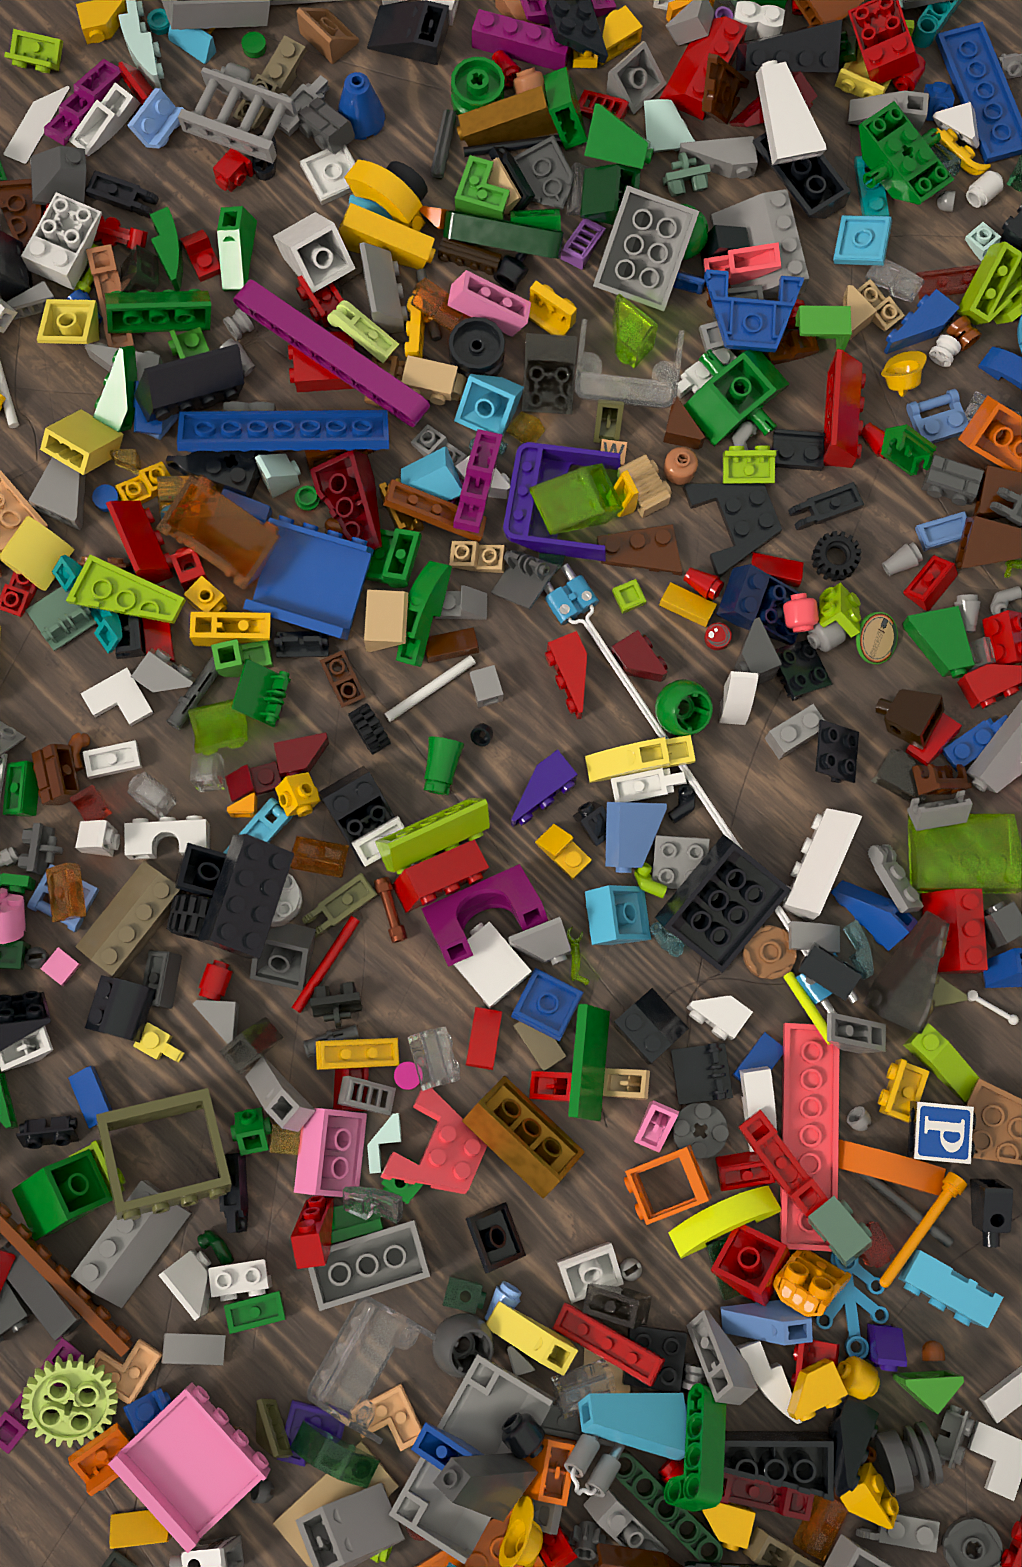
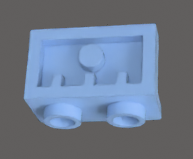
(155, 120)

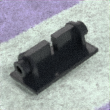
(301, 644)
(35, 1134)

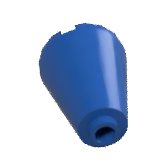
(361, 106)

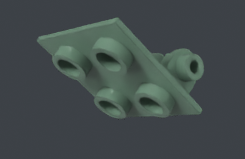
(59, 620)

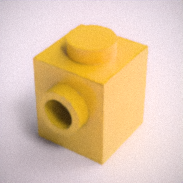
(205, 597)

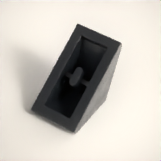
(724, 238)

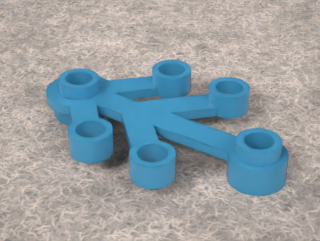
(849, 1297)

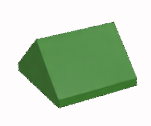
(930, 1388)

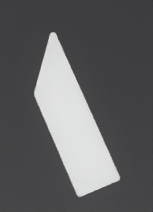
(33, 125)

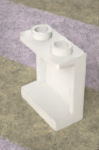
(494, 965)

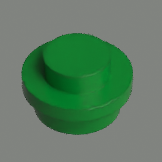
(307, 498)

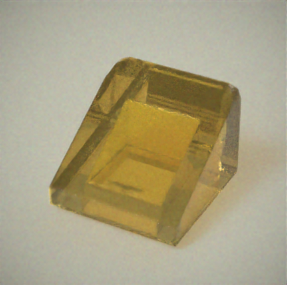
(526, 428)
(127, 459)

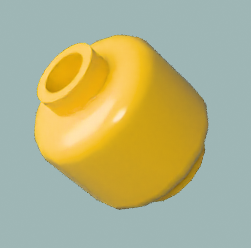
(859, 1377)

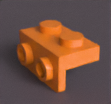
(93, 1458)

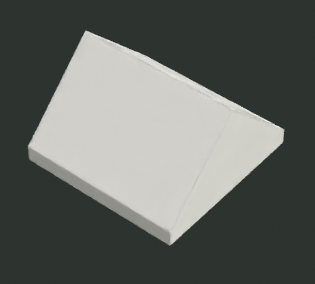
(589, 1266)

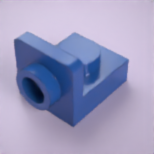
(146, 1408)

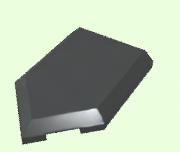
(547, 172)

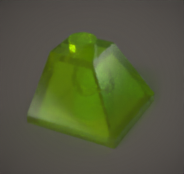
(632, 332)

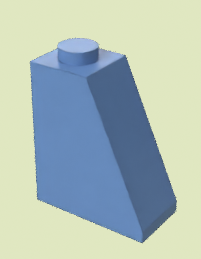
(631, 833)

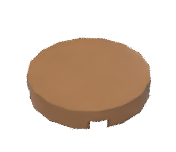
(769, 954)

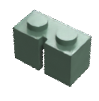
(839, 1228)

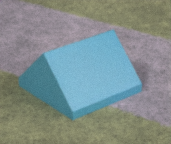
(434, 475)

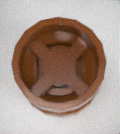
(964, 332)

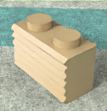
(652, 491)

